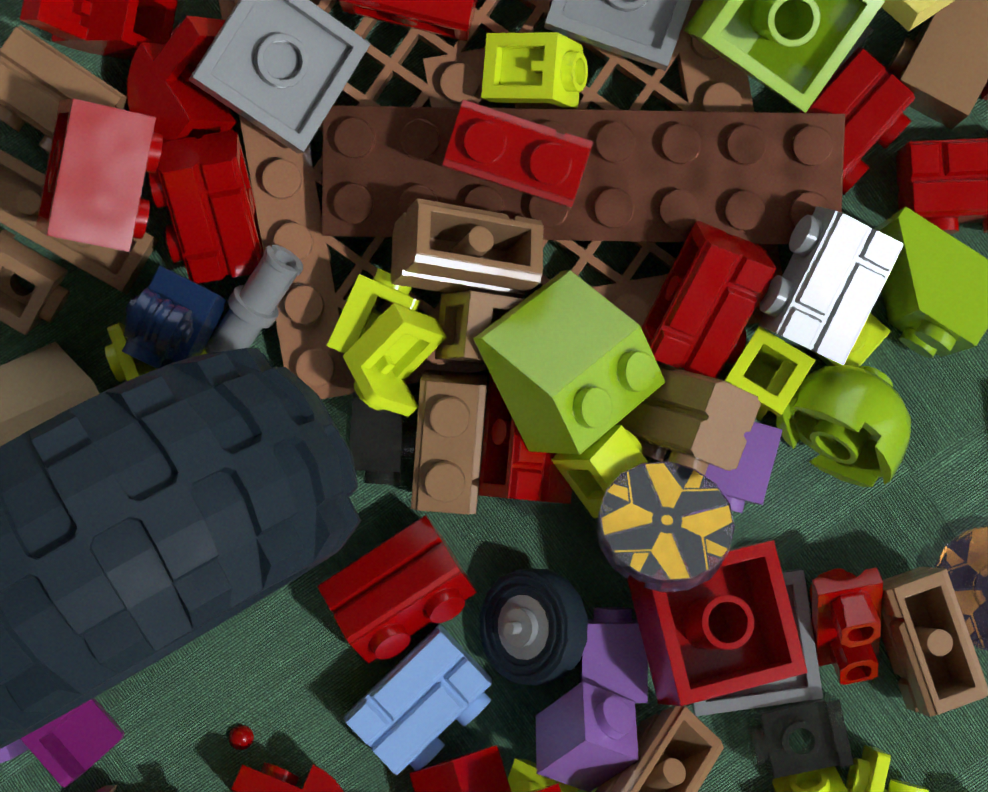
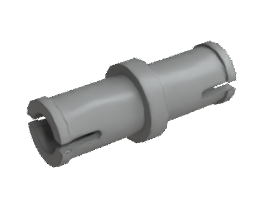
(256, 302)

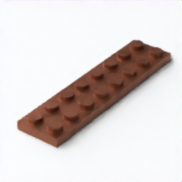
(641, 182)

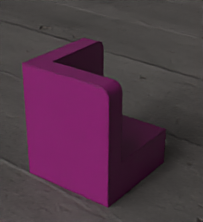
(74, 741)

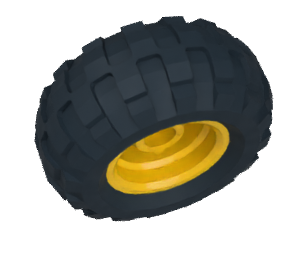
(158, 523)

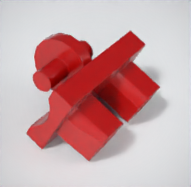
(847, 622)

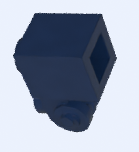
(171, 320)

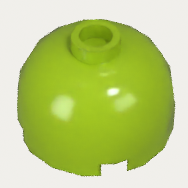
(851, 421)

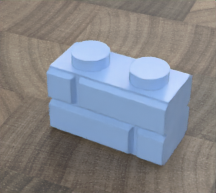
(419, 701)

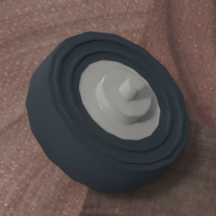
(533, 626)

